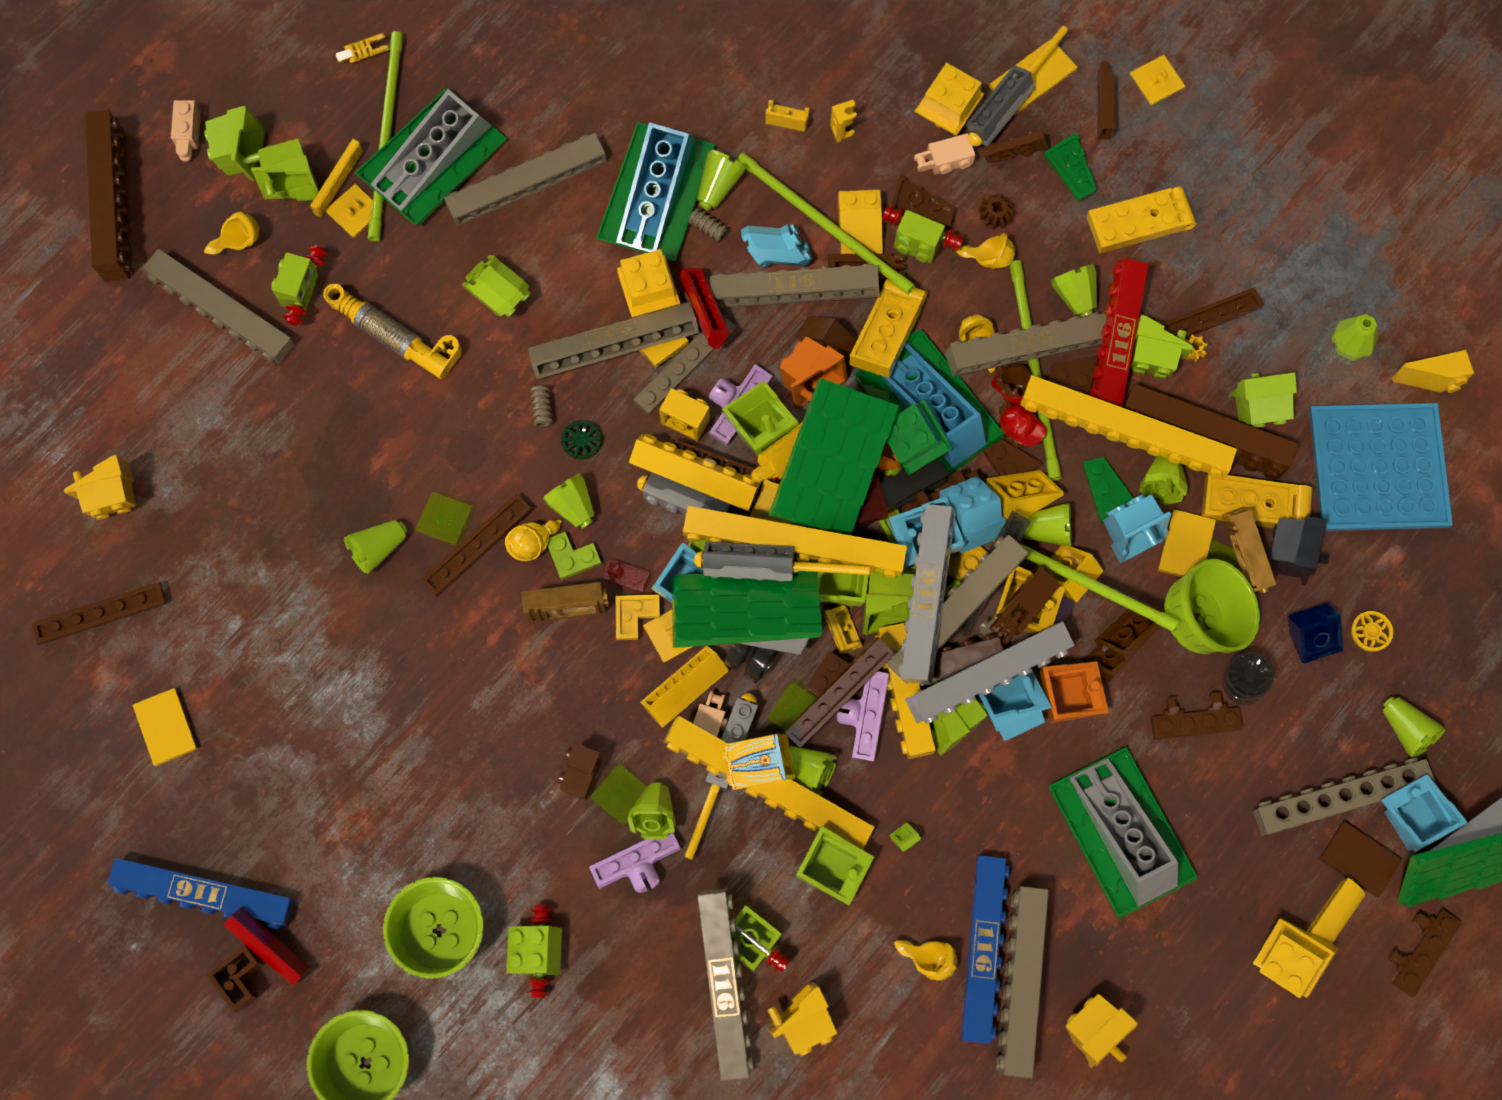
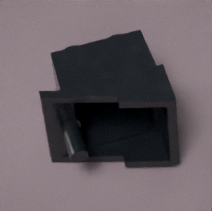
(1298, 547)

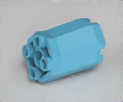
(777, 246)

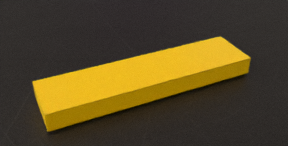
(336, 178)

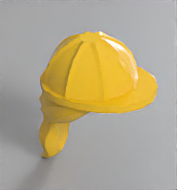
(236, 233)
(993, 253)
(974, 327)
(530, 539)
(932, 958)

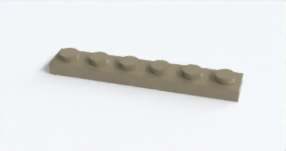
(676, 371)

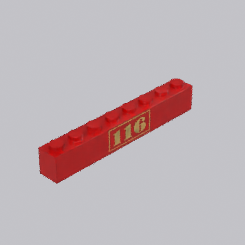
(1119, 331)

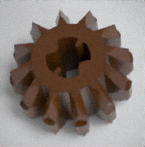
(1003, 213)

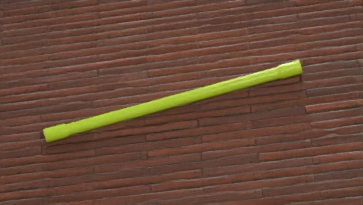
(395, 49)
(1017, 275)
(896, 278)
(1158, 617)

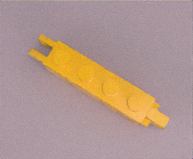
(775, 458)

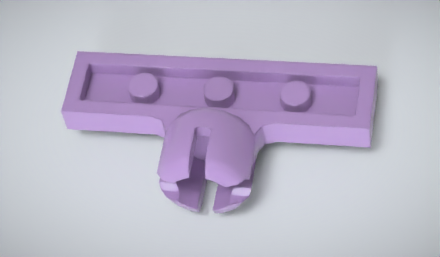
(726, 392)
(867, 716)
(636, 863)

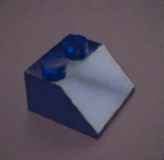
(1316, 632)

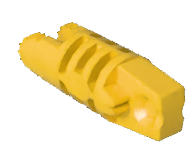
(361, 49)

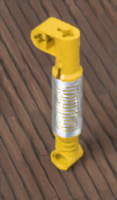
(408, 344)

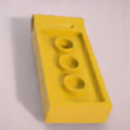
(1132, 221)
(887, 329)
(1235, 492)

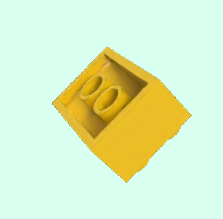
(861, 219)
(1437, 373)
(1024, 492)

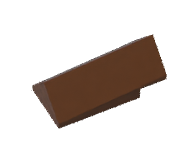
(1121, 642)

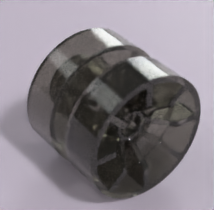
(758, 660)
(1248, 678)

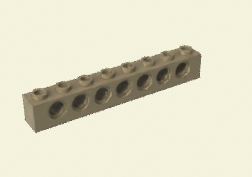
(1270, 823)

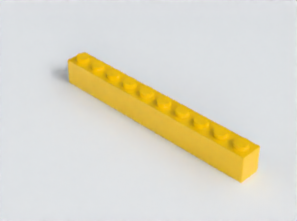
(1128, 427)
(808, 542)
(787, 794)

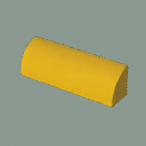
(684, 686)
(1337, 911)

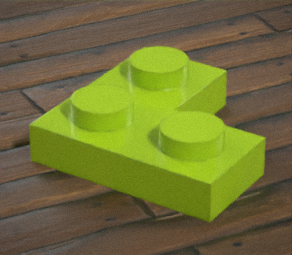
(569, 561)

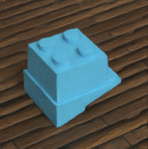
(976, 512)
(908, 525)
(1136, 526)
(680, 563)
(1016, 705)
(1421, 813)

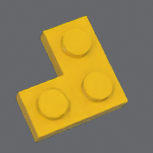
(631, 608)

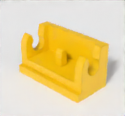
(842, 116)
(786, 117)
(842, 630)

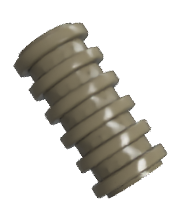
(708, 224)
(541, 406)

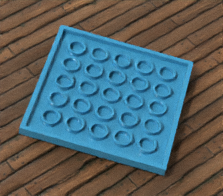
(1380, 466)

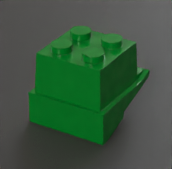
(918, 436)

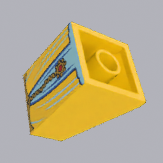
(759, 761)

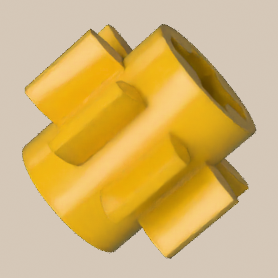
(1198, 344)

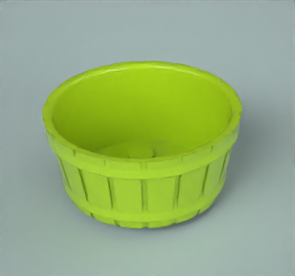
(1224, 605)
(418, 912)
(337, 1052)

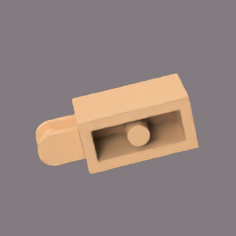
(185, 128)
(946, 155)
(710, 718)

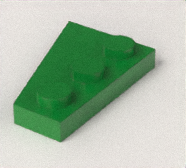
(1071, 167)
(1105, 487)

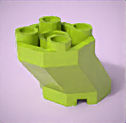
(496, 286)

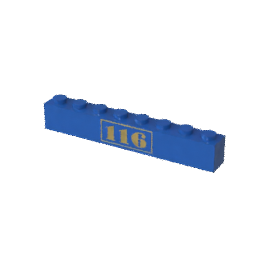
(199, 892)
(983, 950)

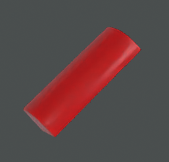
(704, 306)
(266, 946)

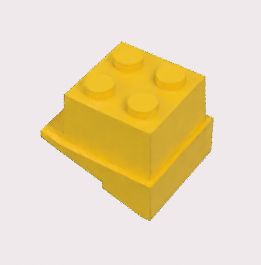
(951, 99)
(647, 283)
(105, 489)
(1045, 617)
(1294, 958)
(804, 1021)
(1099, 1030)

